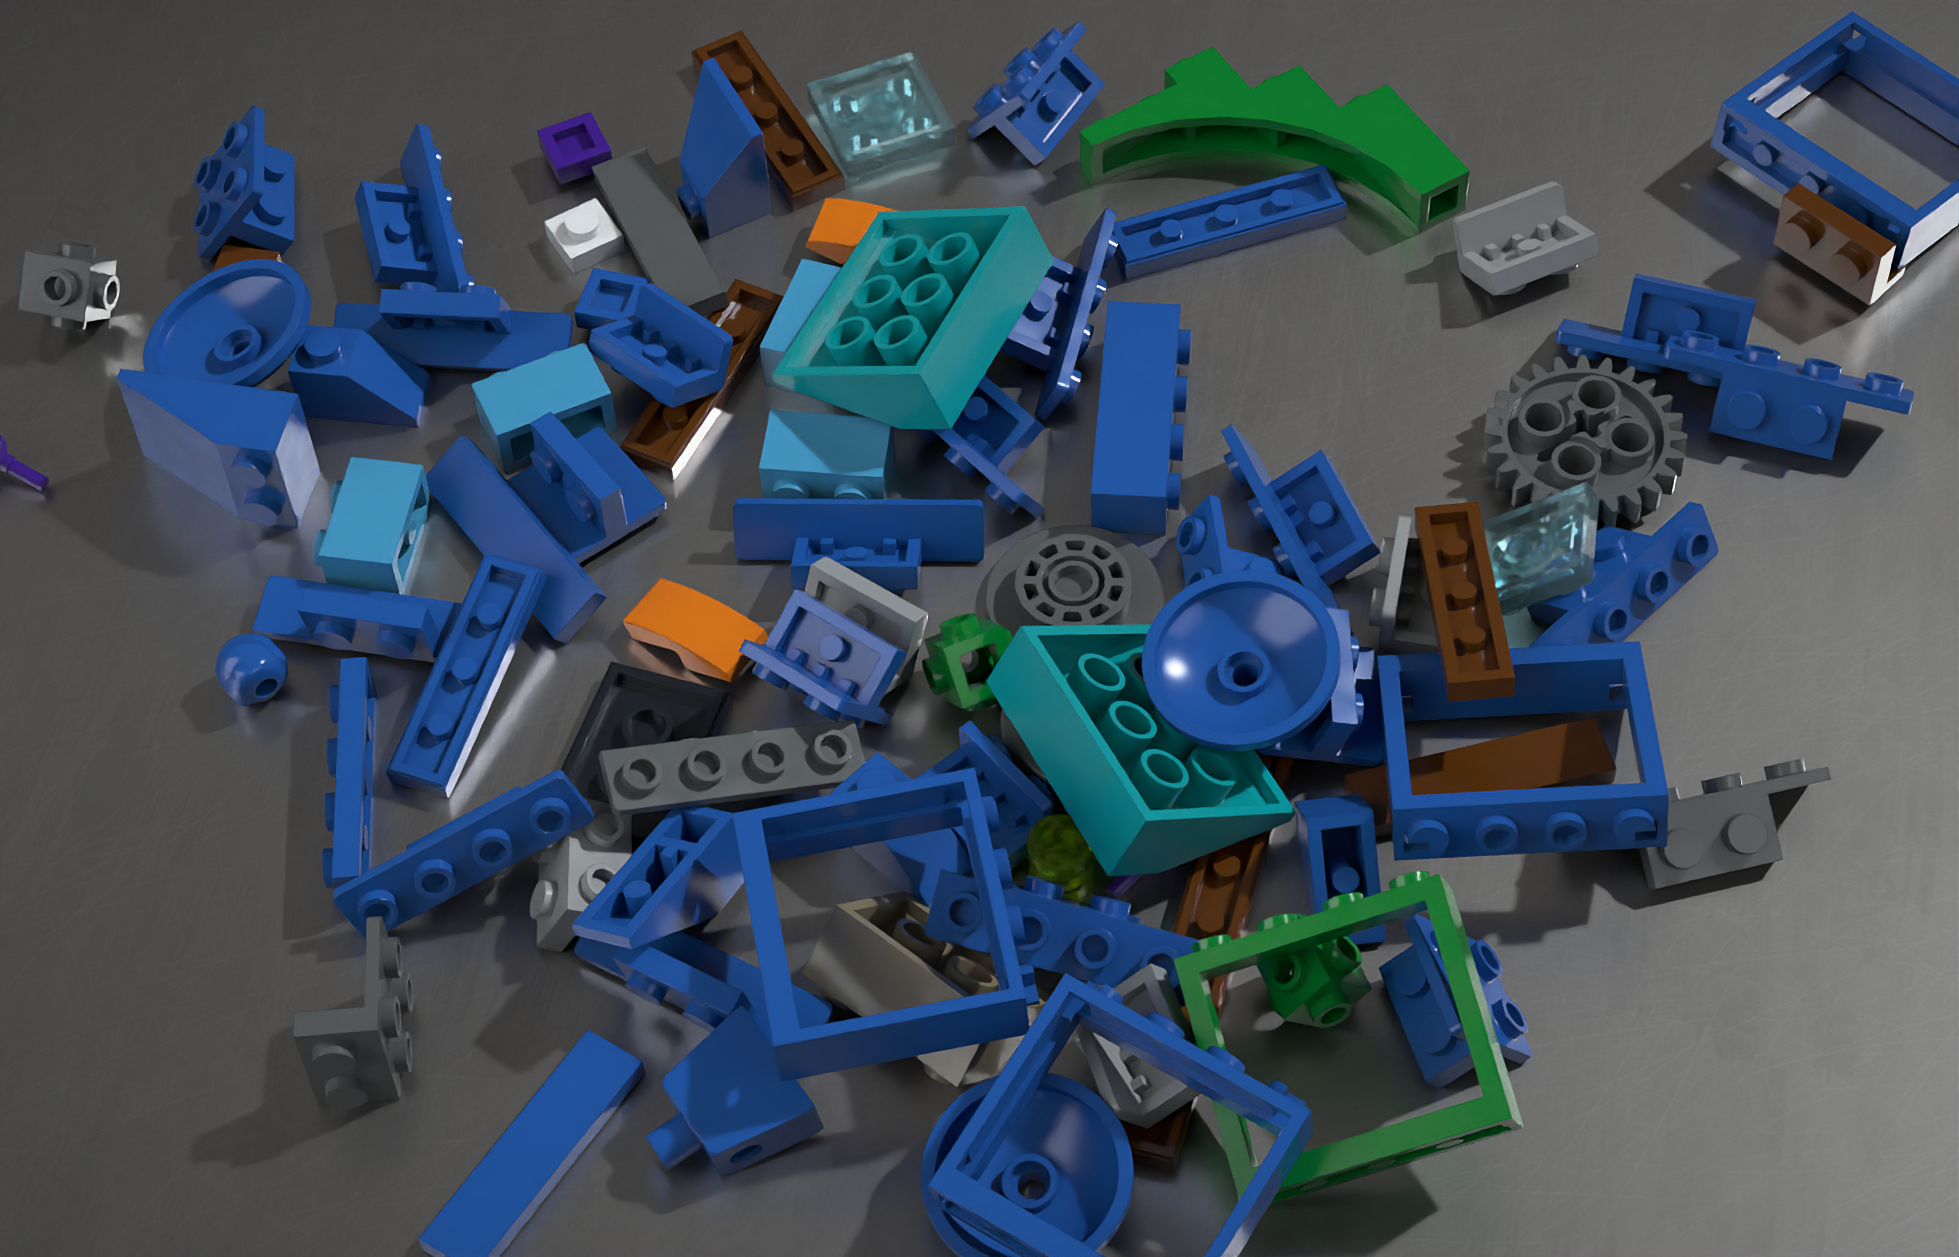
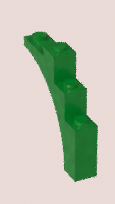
(1290, 120)

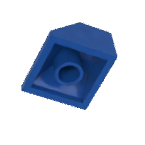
(722, 158)

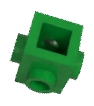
(943, 667)
(1316, 983)

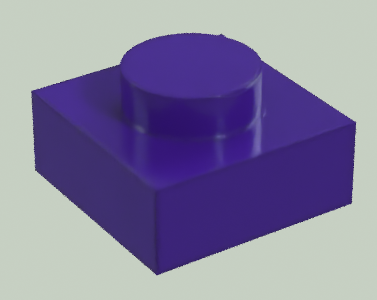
(574, 147)

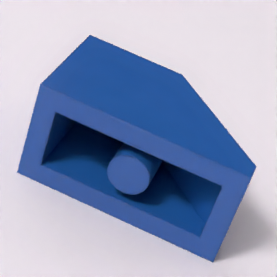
(356, 378)
(1339, 853)
(912, 860)

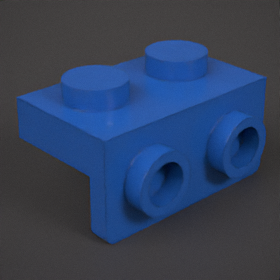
(665, 348)
(1018, 799)

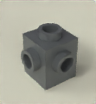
(69, 284)

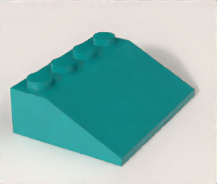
(918, 314)
(1115, 764)

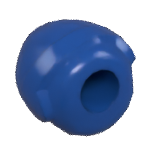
(251, 668)

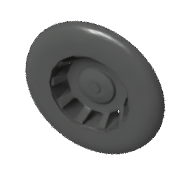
(1073, 579)

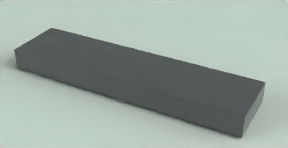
(658, 231)

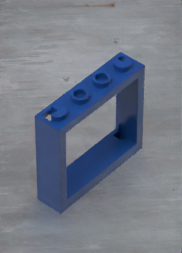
(1782, 157)
(862, 819)
(1525, 819)
(1153, 1041)

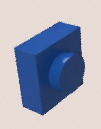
(607, 298)

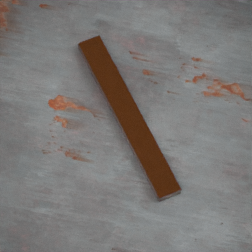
(1213, 904)

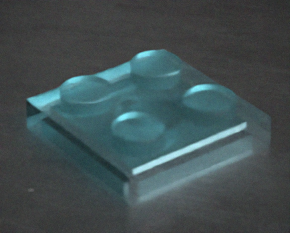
(881, 114)
(1543, 548)

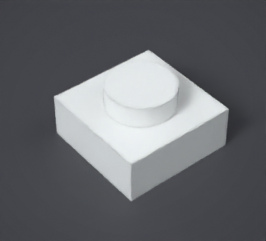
(584, 236)

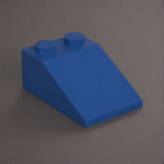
(227, 442)

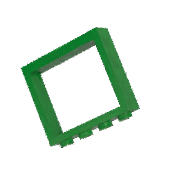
(1397, 1143)

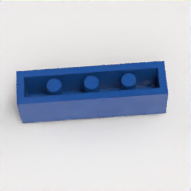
(1136, 418)

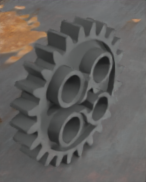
(1585, 429)

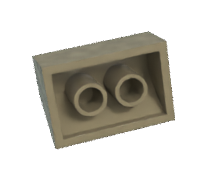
(882, 961)

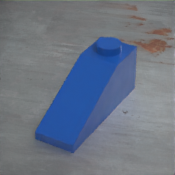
(670, 882)

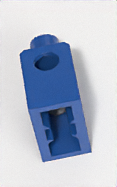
(732, 1101)

